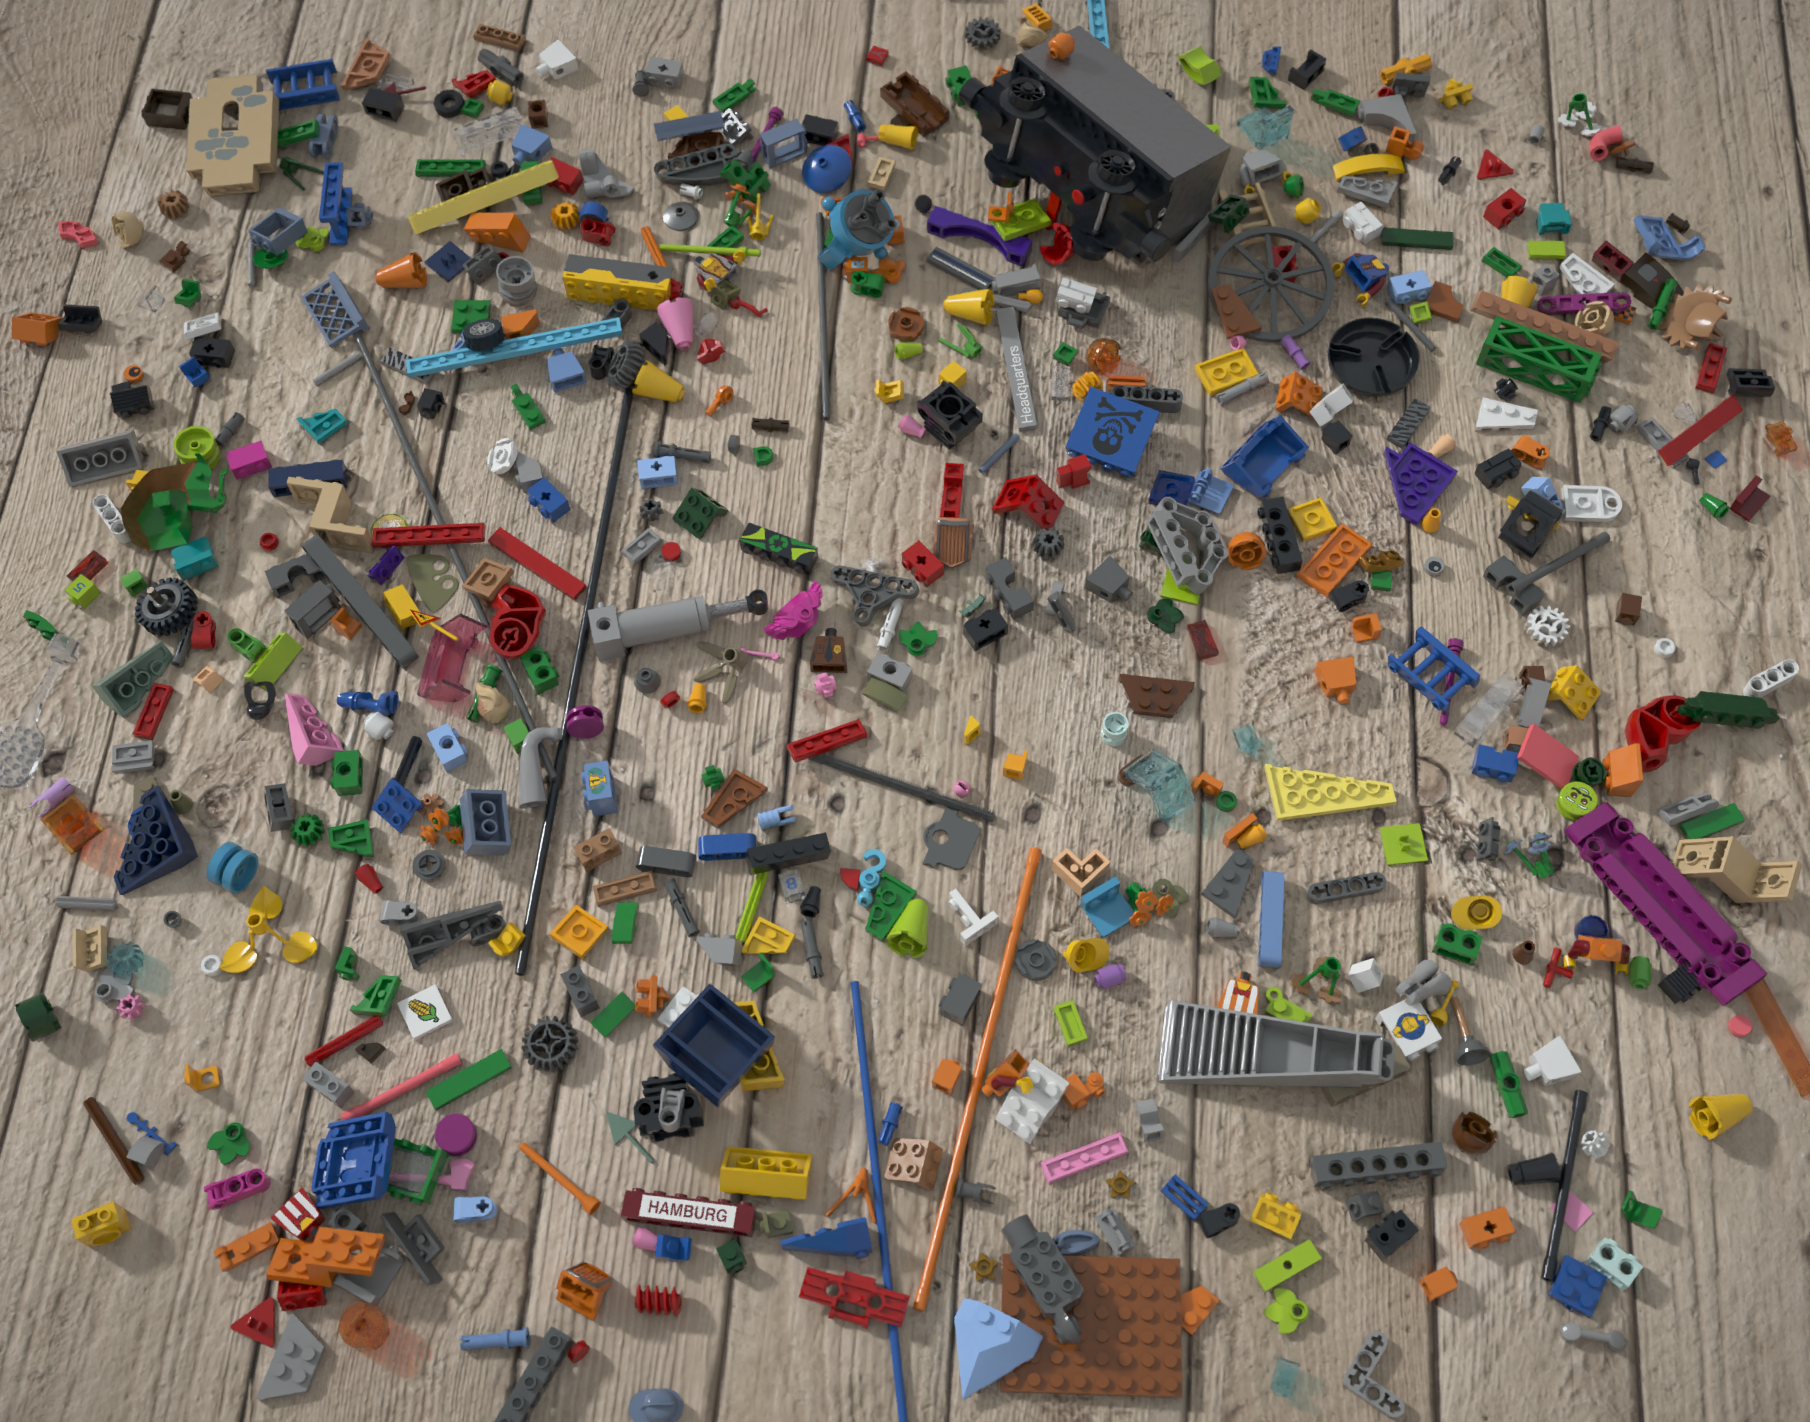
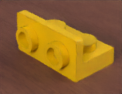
(1276, 1215)

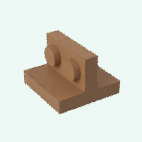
(488, 580)

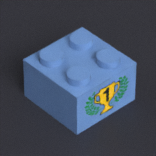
(599, 788)

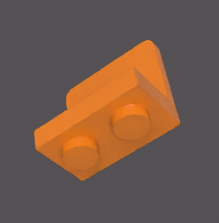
(1298, 392)

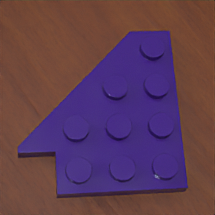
(1417, 480)

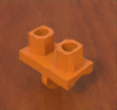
(653, 999)

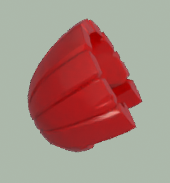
(1062, 248)

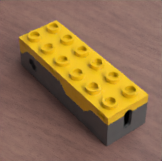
(609, 280)

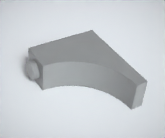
(1386, 112)

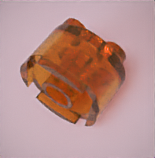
(351, 1326)

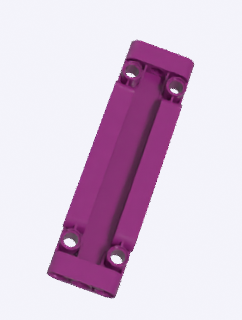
(1665, 903)

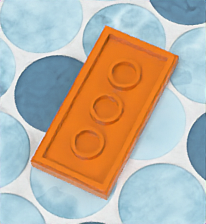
(1334, 560)

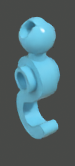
(869, 878)

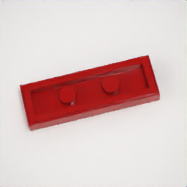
(1711, 368)
(153, 711)

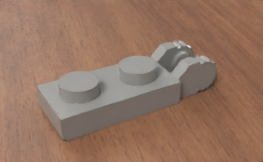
(1687, 808)

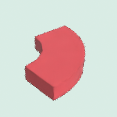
(77, 232)

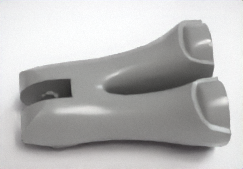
(1412, 985)

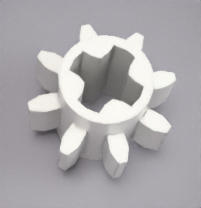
(1595, 1144)

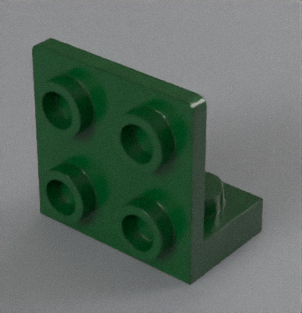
(698, 512)

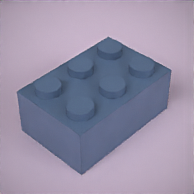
(485, 822)

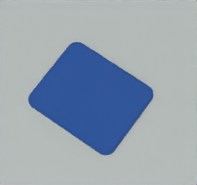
(1715, 459)

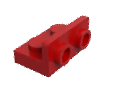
(299, 1296)

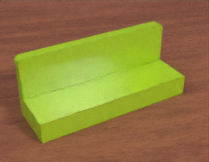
(274, 660)

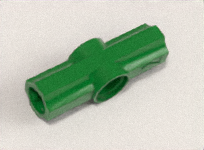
(1513, 1096)

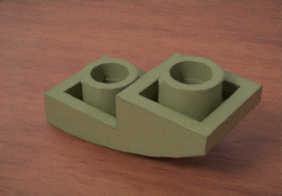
(885, 693)

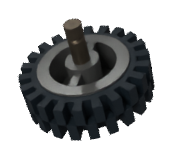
(166, 606)

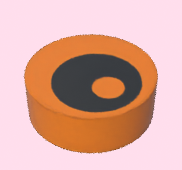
(133, 374)

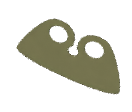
(422, 575)

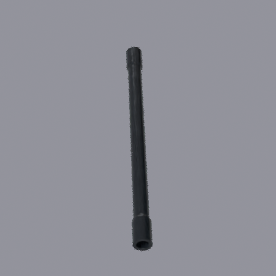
(1550, 1261)

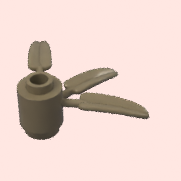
(732, 656)

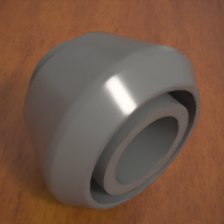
(646, 680)

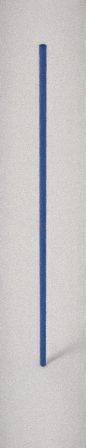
(878, 1196)

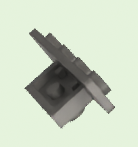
(417, 1242)

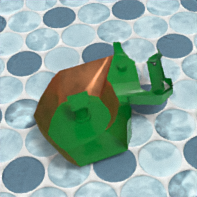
(160, 510)

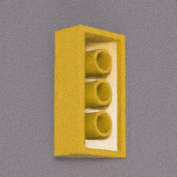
(765, 1173)

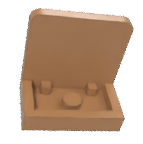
(914, 1162)

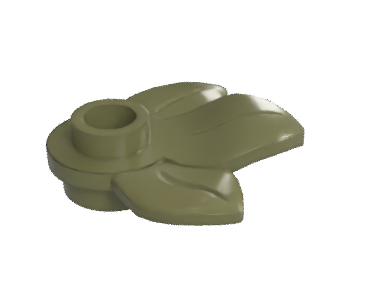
(1176, 892)

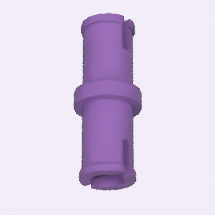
(1295, 352)

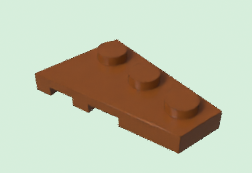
(1233, 313)
(732, 798)

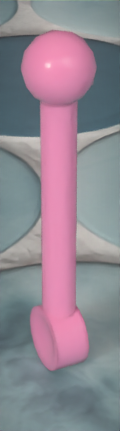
(775, 656)

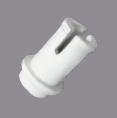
(695, 192)

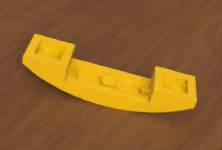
(1368, 164)

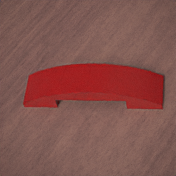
(952, 490)

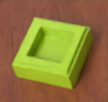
(1420, 313)

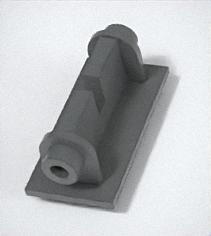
(1488, 831)

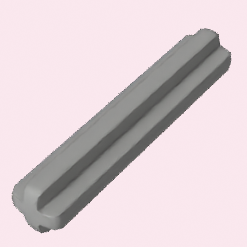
(86, 903)

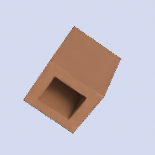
(1514, 738)

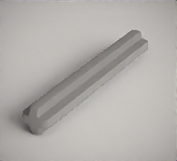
(1004, 301)

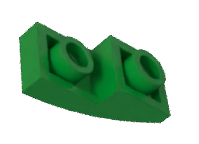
(38, 622)
(624, 923)
(613, 1014)

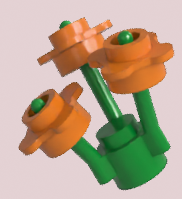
(442, 818)

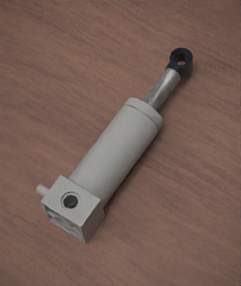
(662, 621)

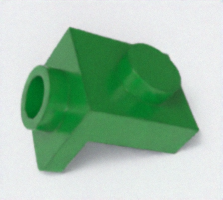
(189, 294)

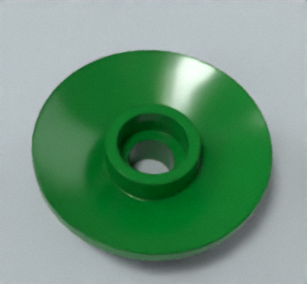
(269, 260)

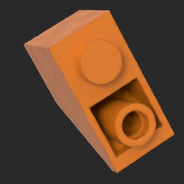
(520, 324)

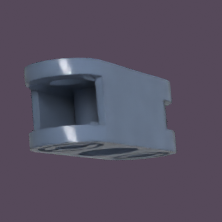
(327, 133)

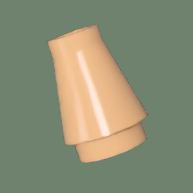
(1442, 446)

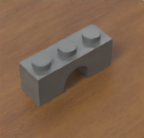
(1503, 573)
(282, 575)
(1014, 602)

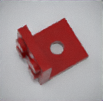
(1027, 495)

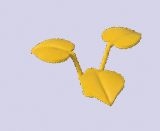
(266, 906)

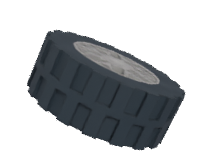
(483, 334)

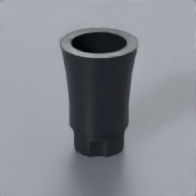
(1535, 1171)

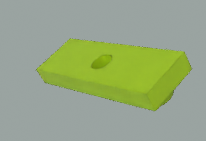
(1298, 1259)

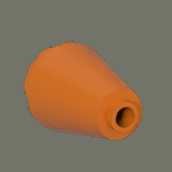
(403, 273)

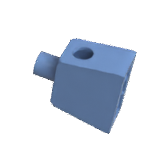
(530, 145)
(565, 371)

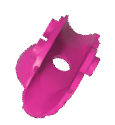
(797, 615)

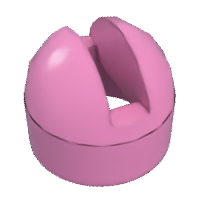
(1237, 342)
(959, 791)

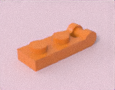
(247, 1246)

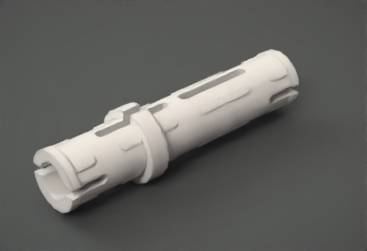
(888, 630)

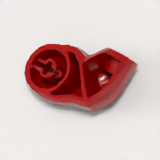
(517, 621)
(1656, 728)

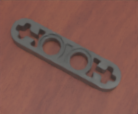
(1345, 885)

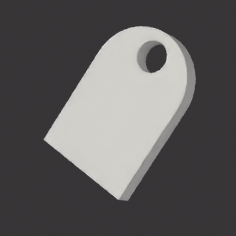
(1590, 503)

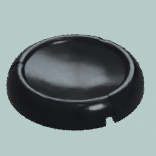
(1373, 357)

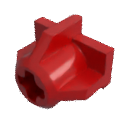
(710, 350)

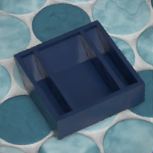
(713, 1045)

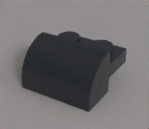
(1750, 383)

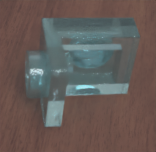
(1247, 738)
(1284, 1377)

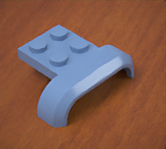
(1662, 244)

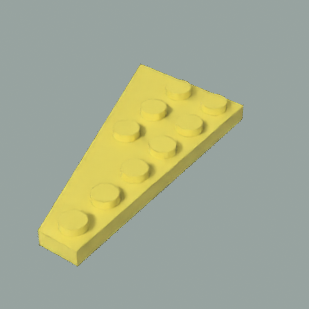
(1317, 793)

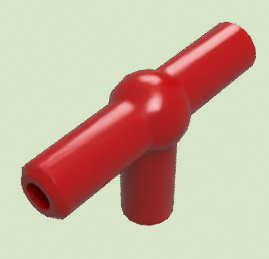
(1552, 968)

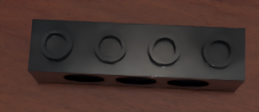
(1277, 509)

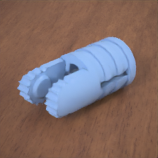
(771, 818)

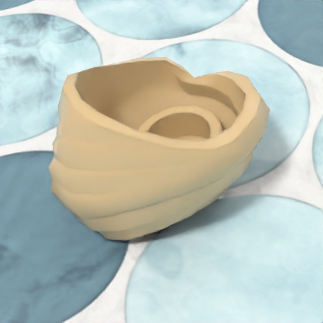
(1031, 36)

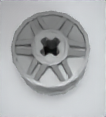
(516, 280)

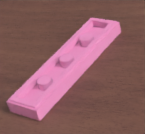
(1084, 1158)

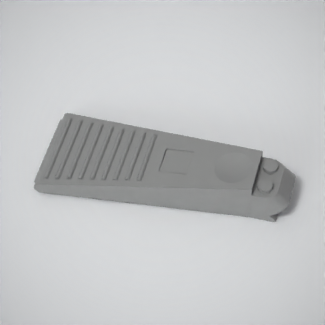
(1253, 1049)

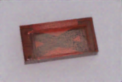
(89, 566)
(1202, 640)

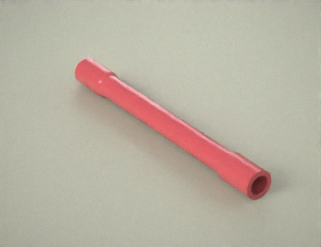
(443, 1067)

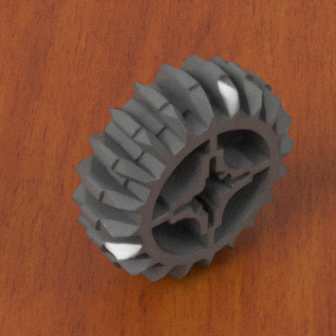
(626, 364)
(532, 1044)

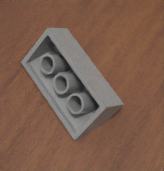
(100, 458)

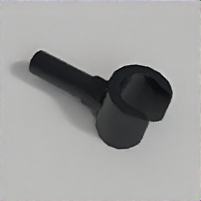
(1693, 464)

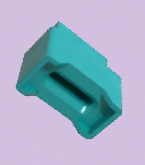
(1553, 218)

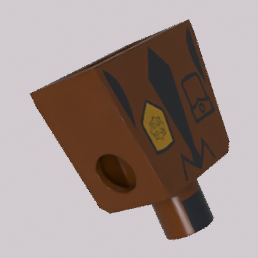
(829, 653)

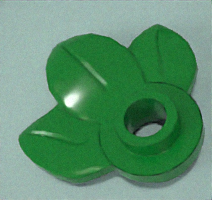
(917, 637)
(228, 1145)

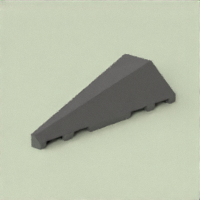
(433, 934)

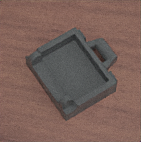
(1093, 318)

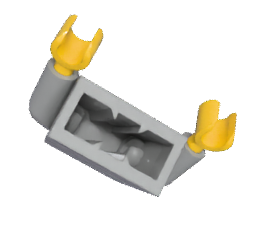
(1261, 167)

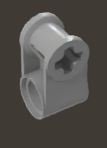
(397, 913)
(671, 1105)

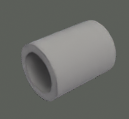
(1536, 134)

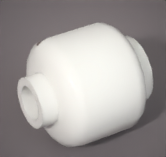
(378, 726)

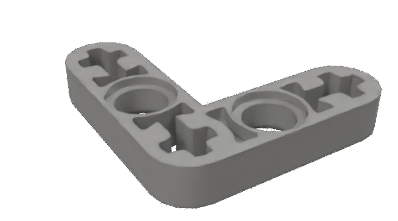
(1366, 1382)

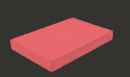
(1547, 756)

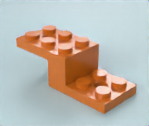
(325, 1257)

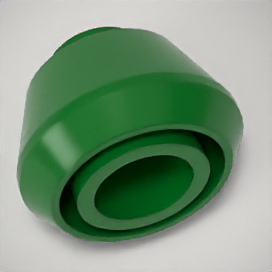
(1294, 186)

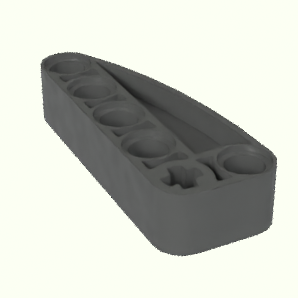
(697, 175)

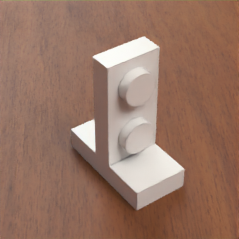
(969, 918)

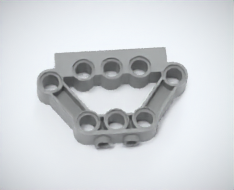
(1165, 528)

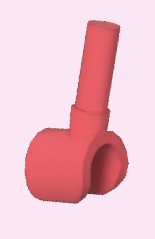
(862, 139)

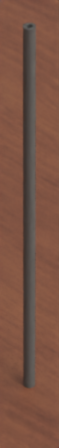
(823, 320)

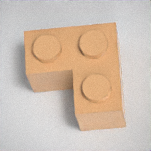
(1080, 874)

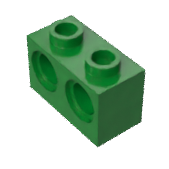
(540, 669)
(1456, 948)

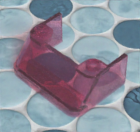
(447, 658)

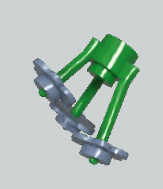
(1544, 866)

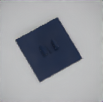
(448, 261)

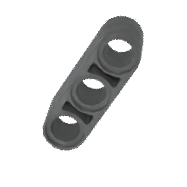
(666, 861)

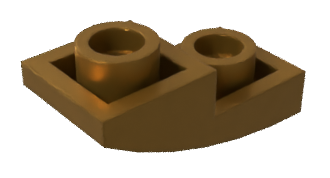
(1385, 561)

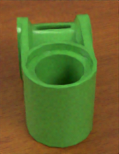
(247, 645)

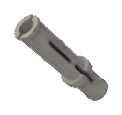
(1242, 388)

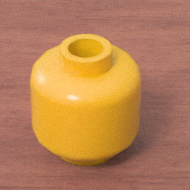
(499, 92)
(1307, 211)

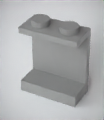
(374, 1287)

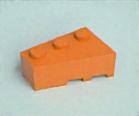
(498, 229)

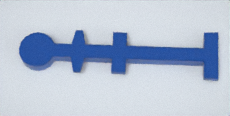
(134, 1118)

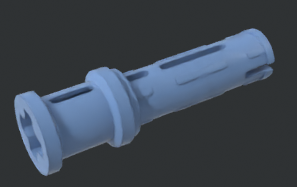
(505, 1339)

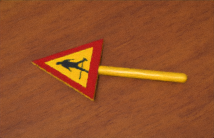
(425, 619)

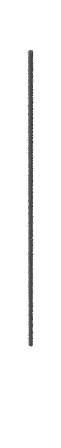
(451, 547)

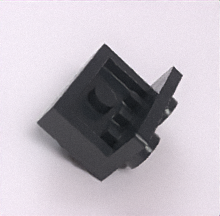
(80, 318)

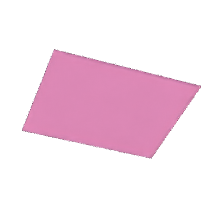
(1576, 1212)

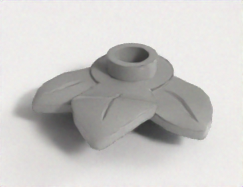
(117, 986)

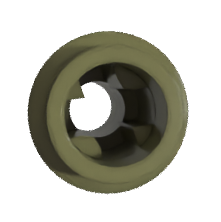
(180, 802)

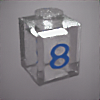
(791, 886)

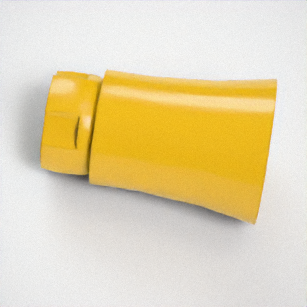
(899, 135)

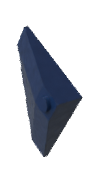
(157, 844)

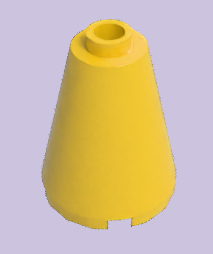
(1518, 290)
(971, 306)
(657, 384)
(1718, 1113)

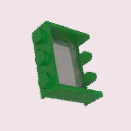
(415, 1171)

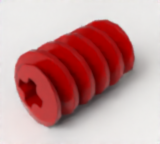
(658, 1300)

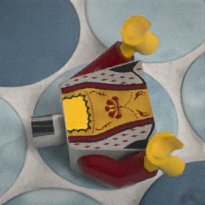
(717, 269)

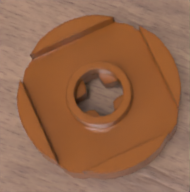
(906, 333)

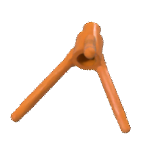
(858, 1186)

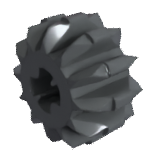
(1048, 543)

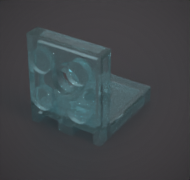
(1271, 128)
(1161, 781)

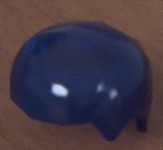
(1591, 926)

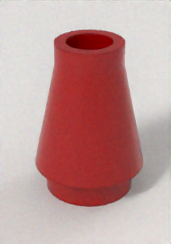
(367, 876)

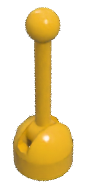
(1440, 1016)

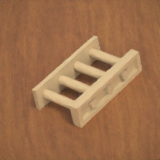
(1262, 208)

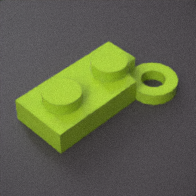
(1284, 1009)

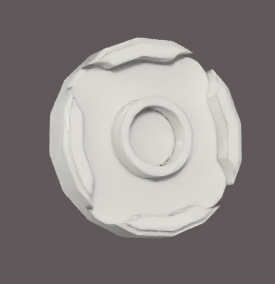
(502, 456)

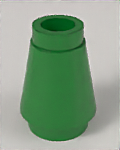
(1715, 506)

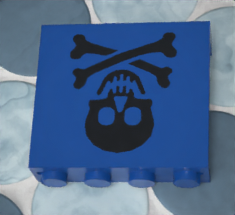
(1112, 431)

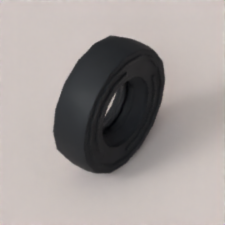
(443, 96)

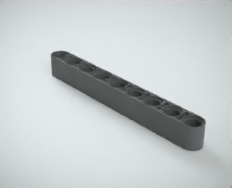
(360, 601)

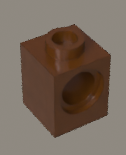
(538, 113)

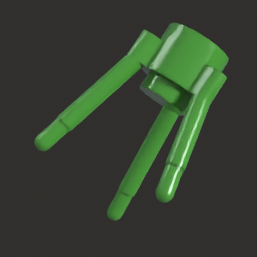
(972, 347)

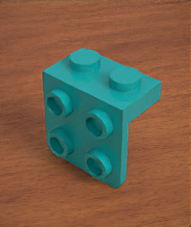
(194, 558)

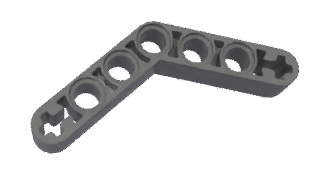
(1166, 399)

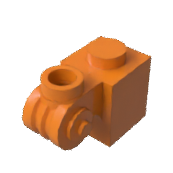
(1401, 146)
(1078, 1092)

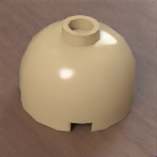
(128, 228)
(1596, 318)

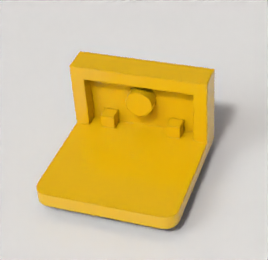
(1574, 690)

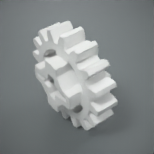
(1547, 626)

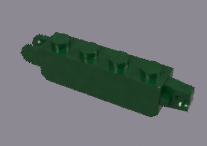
(1729, 710)

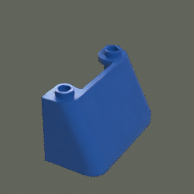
(1265, 456)

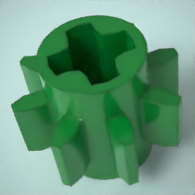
(712, 777)

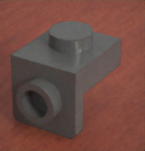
(1364, 1205)

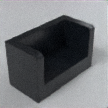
(1308, 70)

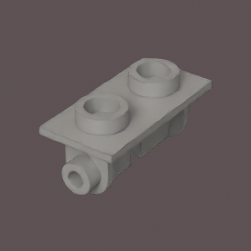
(1114, 1231)

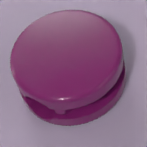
(584, 722)
(456, 1134)

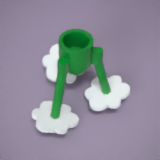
(1585, 111)

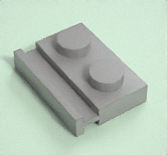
(133, 757)

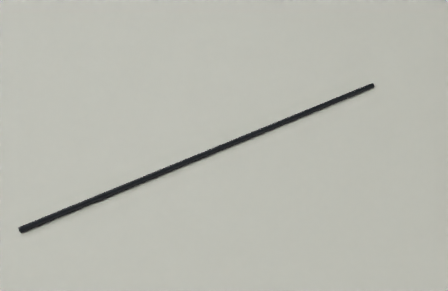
(574, 683)

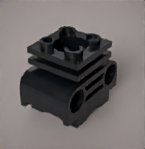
(949, 414)
(1547, 515)
(650, 1123)

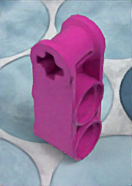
(222, 1193)

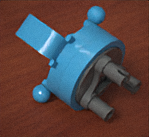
(859, 226)

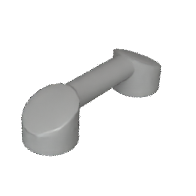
(1571, 1332)

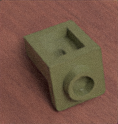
(723, 293)
(776, 1224)

